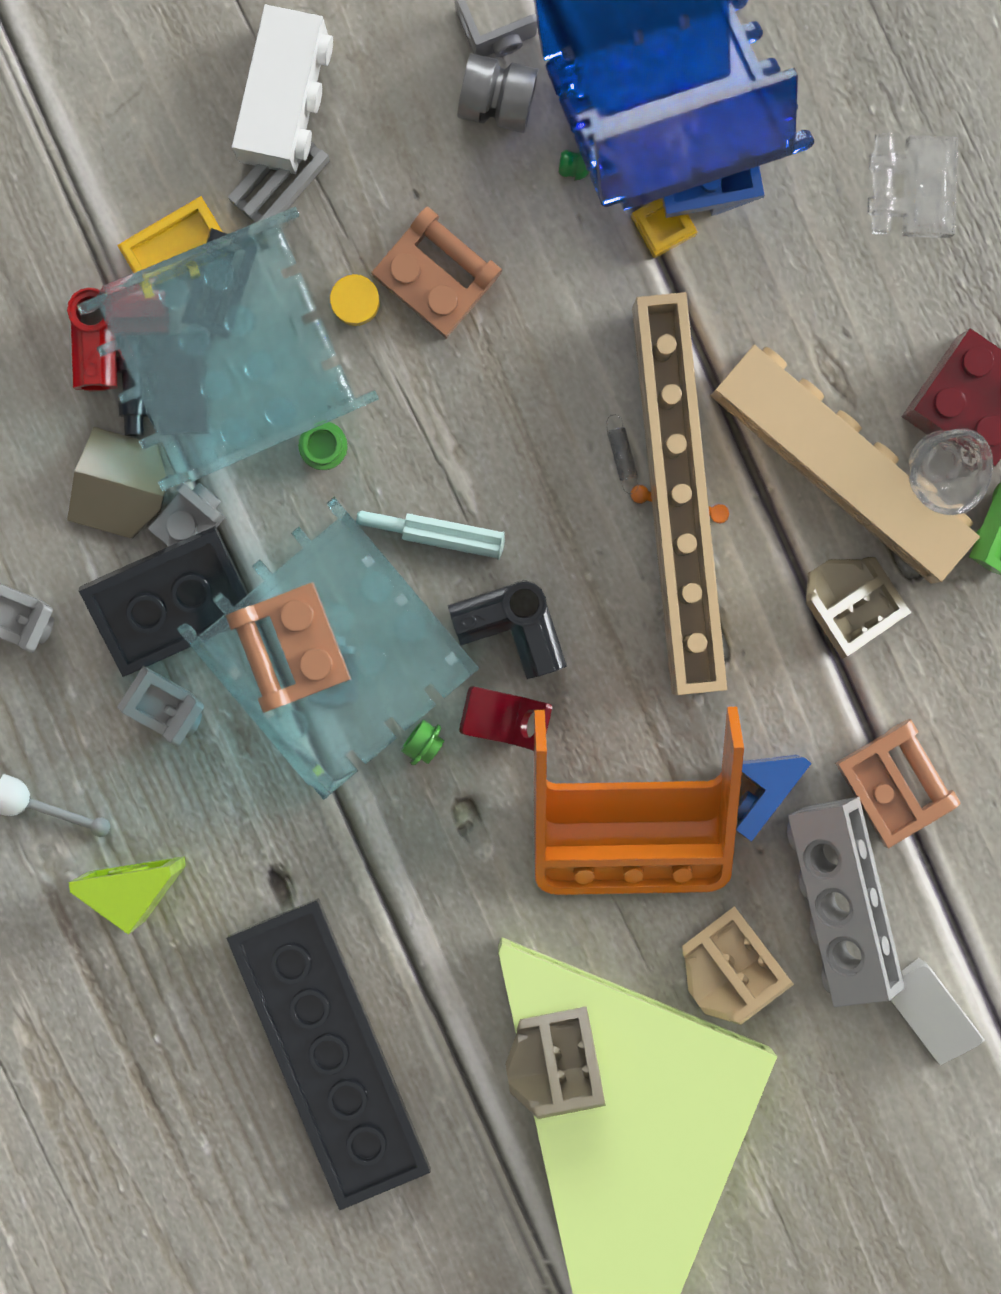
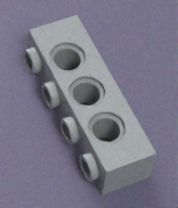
(855, 876)

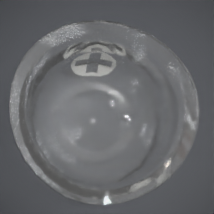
(951, 470)

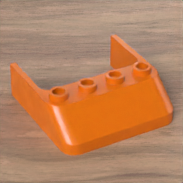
(636, 832)

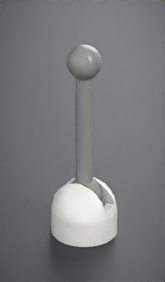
(16, 798)

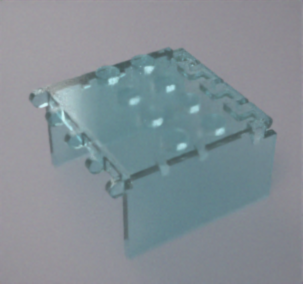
(224, 350)
(384, 635)

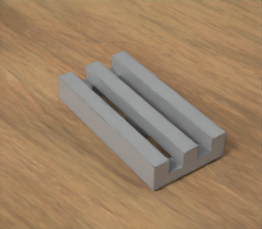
(293, 191)

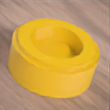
(354, 300)

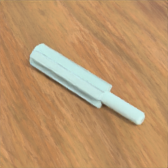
(438, 533)

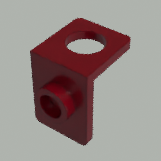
(500, 716)

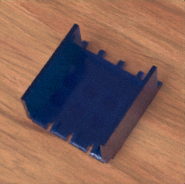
(666, 93)

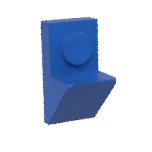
(717, 195)
(775, 780)

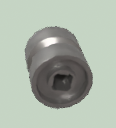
(497, 93)

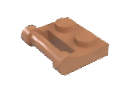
(425, 284)
(305, 640)
(884, 791)

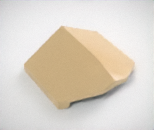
(732, 970)

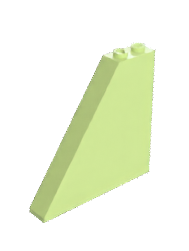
(649, 1167)

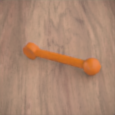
(718, 513)

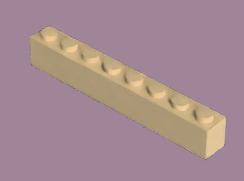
(679, 494)

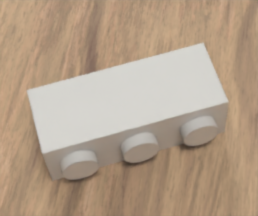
(282, 89)

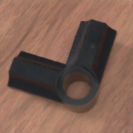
(532, 634)

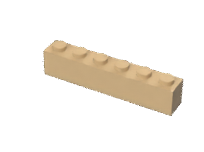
(843, 463)

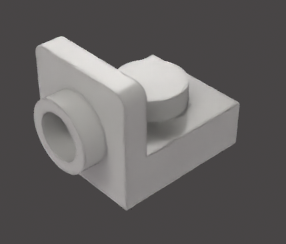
(187, 514)

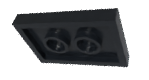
(152, 597)

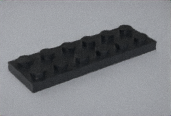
(329, 1054)

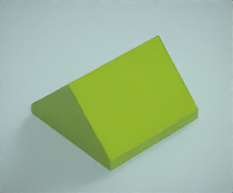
(127, 892)

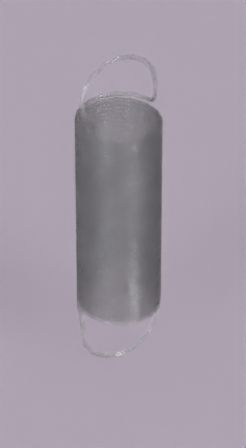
(622, 453)

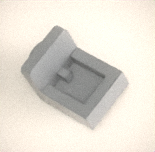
(24, 619)
(162, 706)

